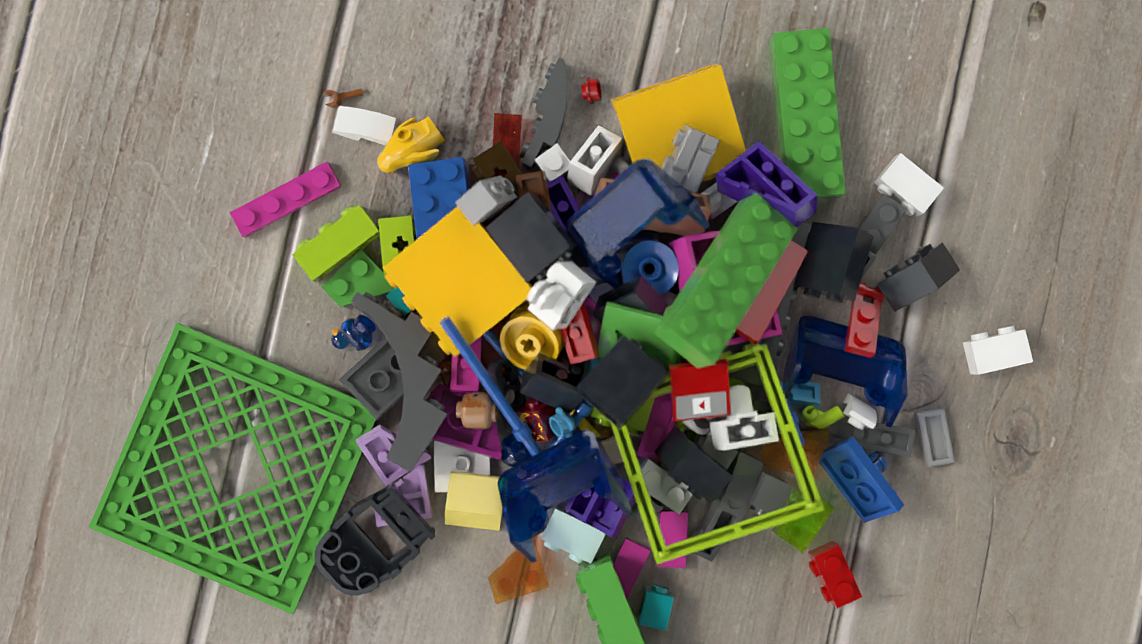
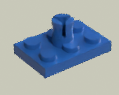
(860, 479)

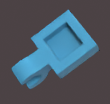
(804, 395)

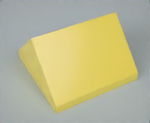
(473, 501)

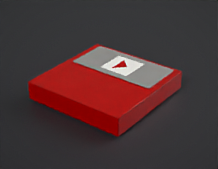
(699, 391)

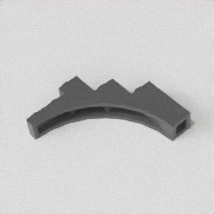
(407, 339)

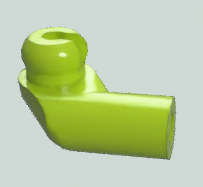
(821, 419)

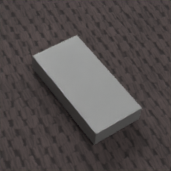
(935, 437)

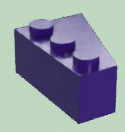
(766, 175)

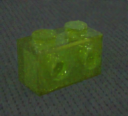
(803, 530)

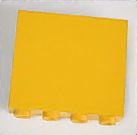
(692, 99)
(458, 275)

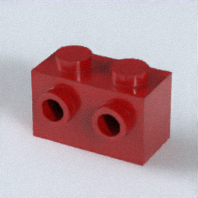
(835, 575)

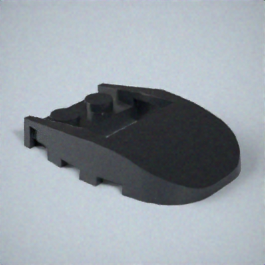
(351, 557)

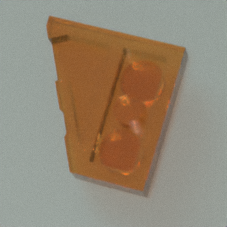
(776, 456)
(518, 577)

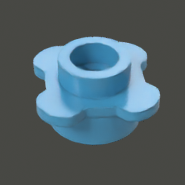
(562, 423)

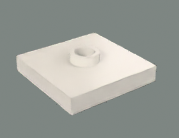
(455, 459)

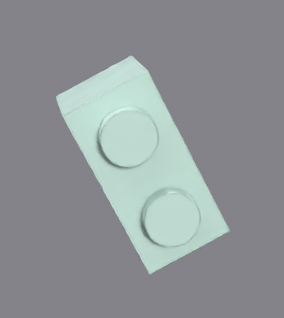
(572, 536)

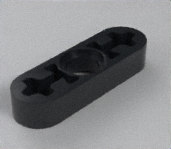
(509, 375)

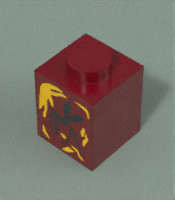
(537, 417)

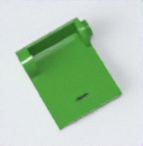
(639, 326)

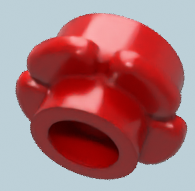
(591, 90)

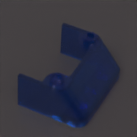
(624, 210)
(820, 350)
(550, 480)

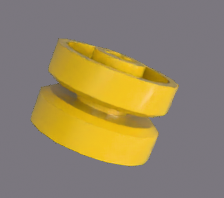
(527, 336)

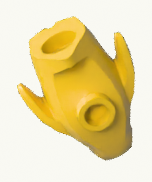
(410, 144)

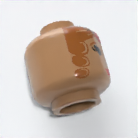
(477, 410)

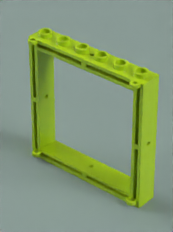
(812, 503)

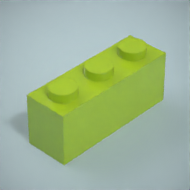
(336, 242)

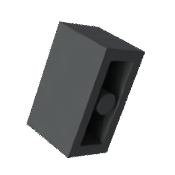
(769, 494)

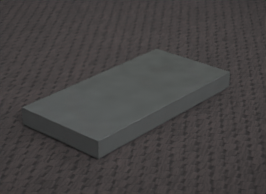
(378, 378)

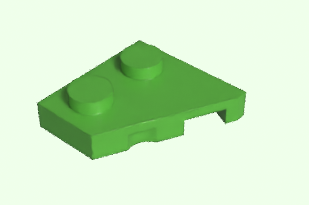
(357, 275)

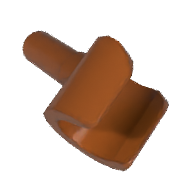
(339, 97)

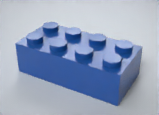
(436, 189)

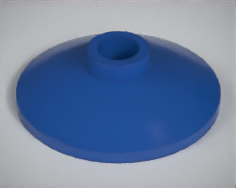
(660, 256)

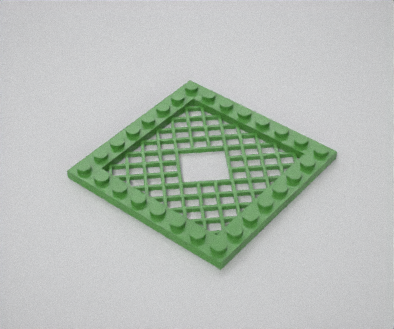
(113, 513)

